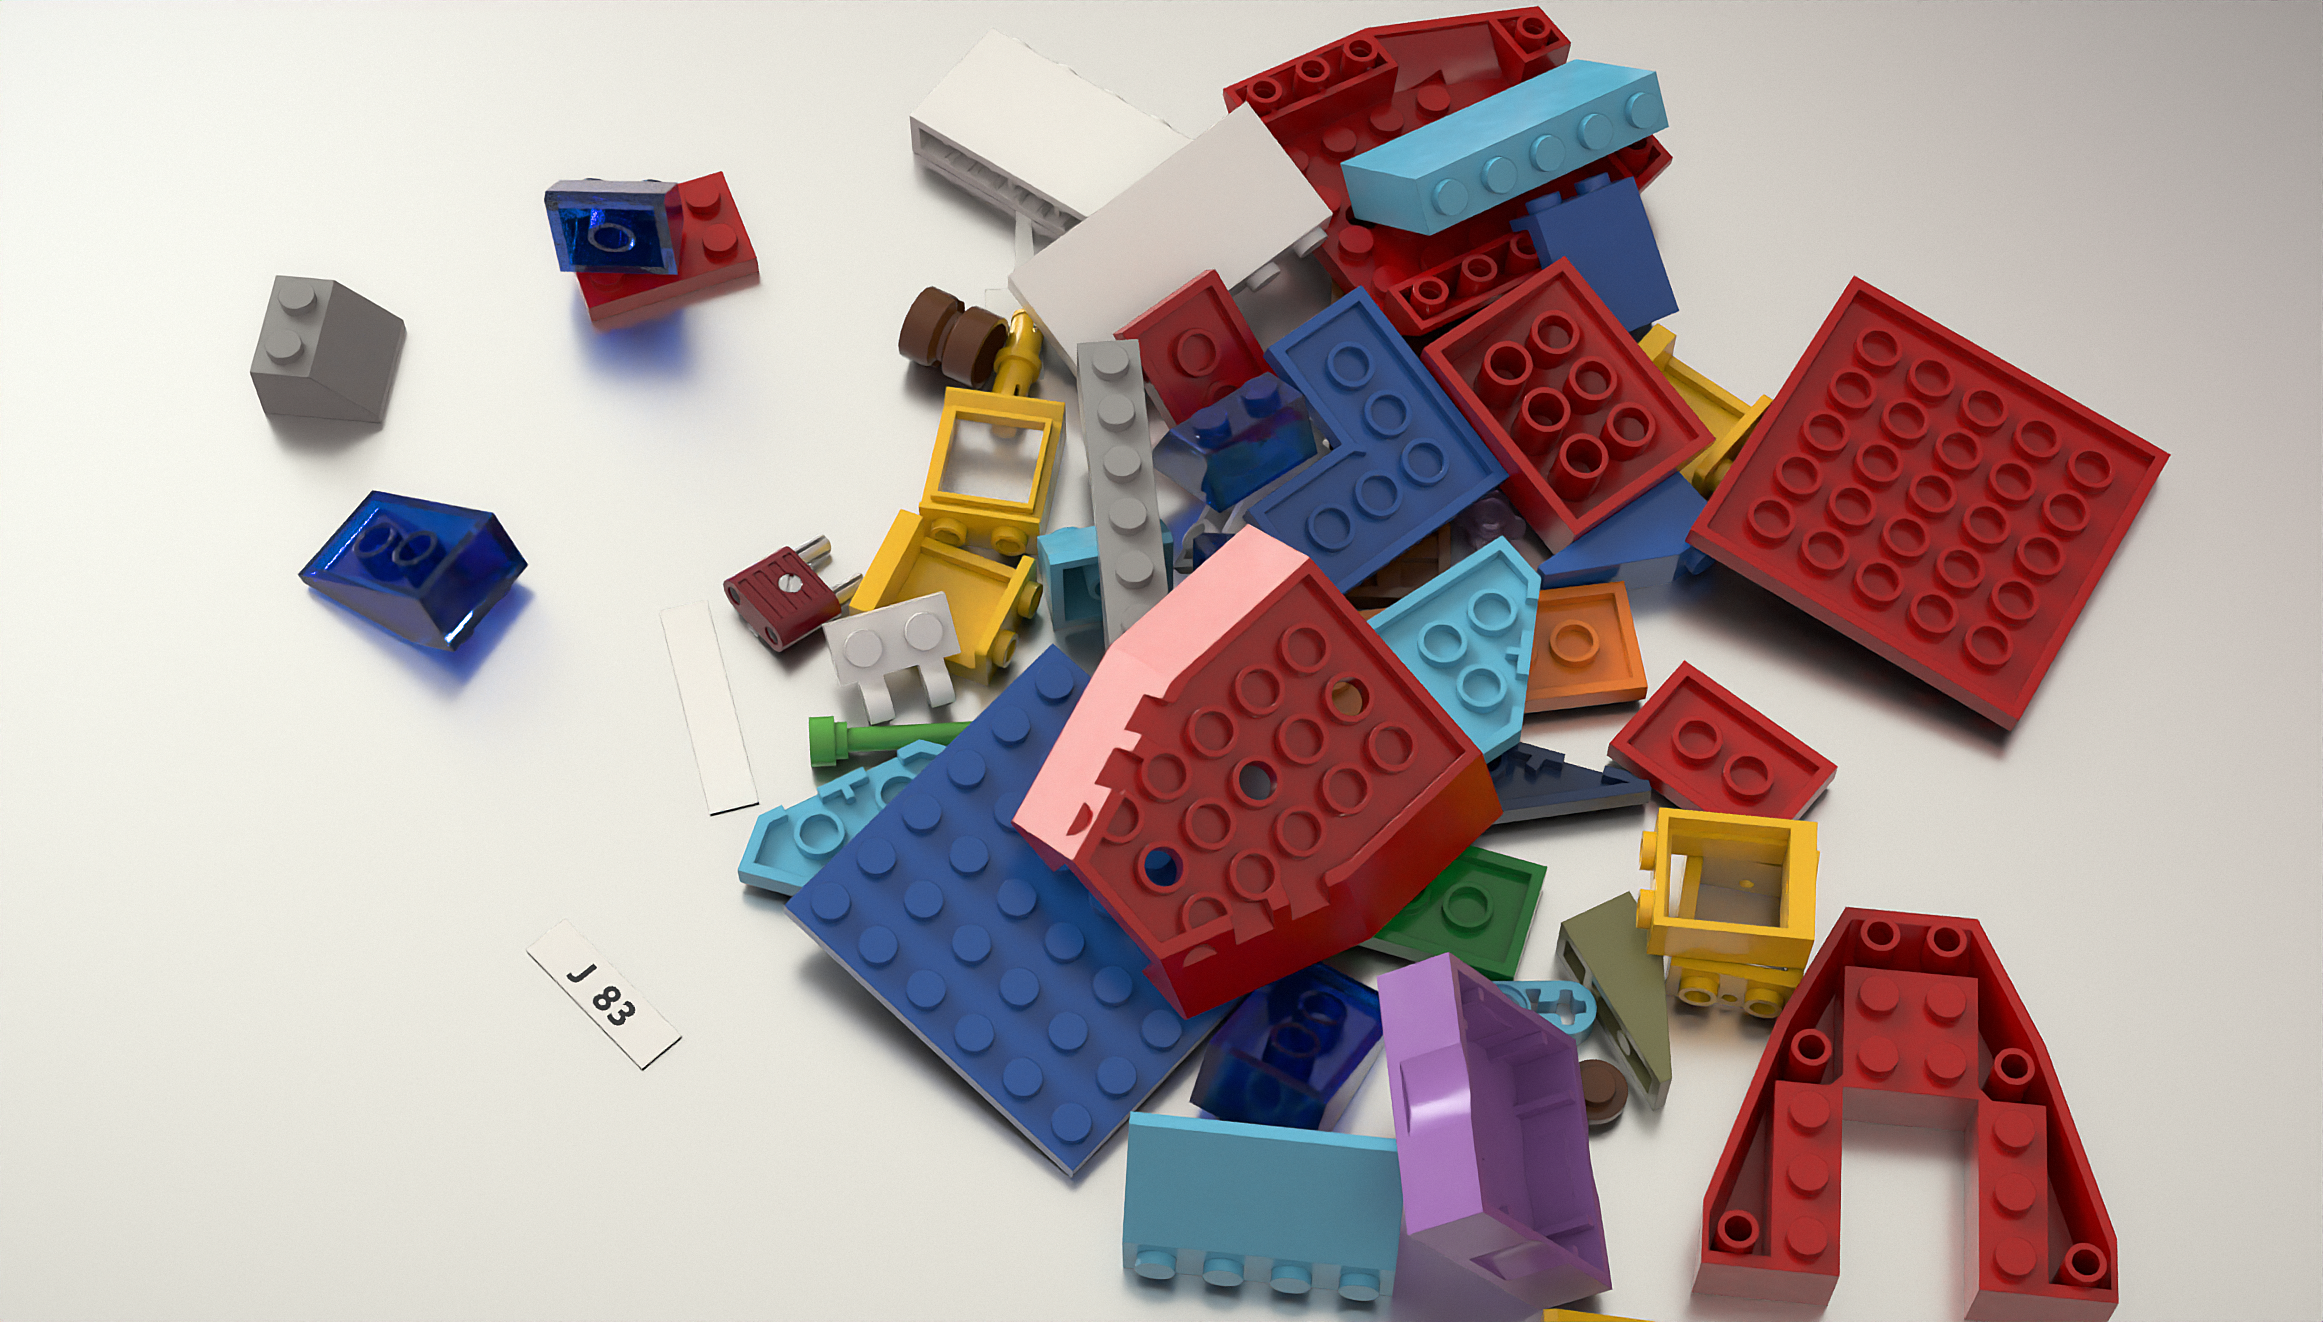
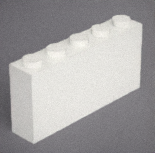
(1037, 133)
(1214, 204)

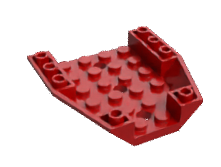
(1393, 83)
(1235, 678)

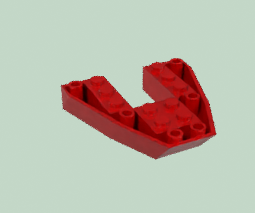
(1920, 1031)

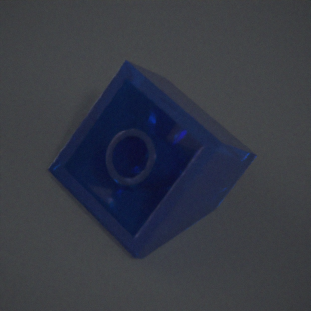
(616, 225)
(1238, 443)

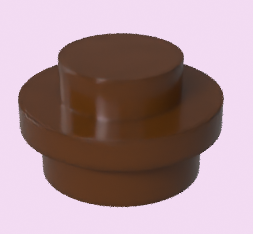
(1603, 1090)

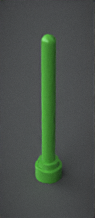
(835, 741)

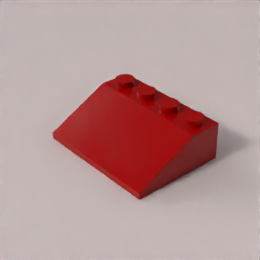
(1565, 403)

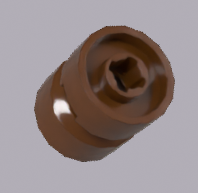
(945, 334)

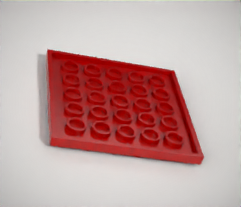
(1929, 501)

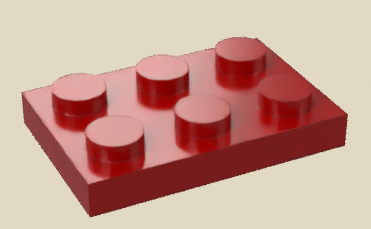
(711, 252)
(1194, 348)
(1719, 752)

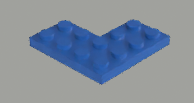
(1398, 441)

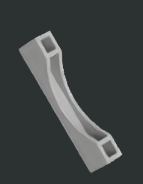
(1121, 482)

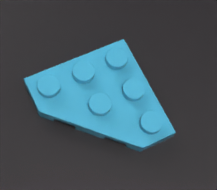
(1472, 641)
(800, 840)

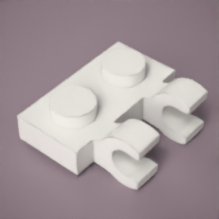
(892, 640)

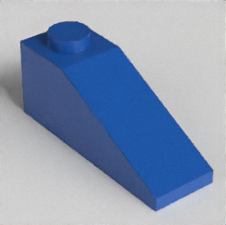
(1636, 545)

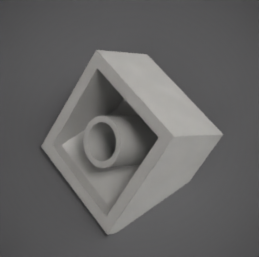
(325, 352)

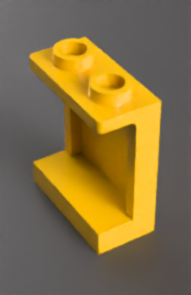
(1720, 411)
(982, 595)

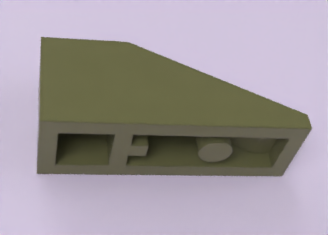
(1629, 988)

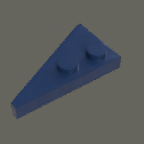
(1540, 784)

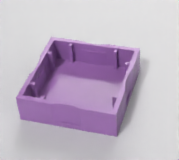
(1492, 1134)

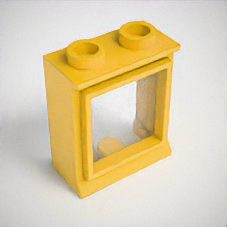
(993, 471)

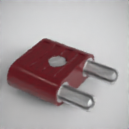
(786, 597)

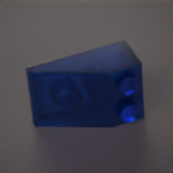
(417, 567)
(1293, 1052)

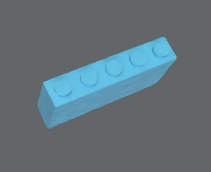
(1504, 146)

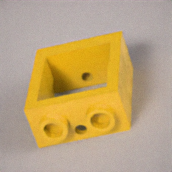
(1731, 838)
(1706, 982)

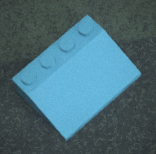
(1262, 1205)

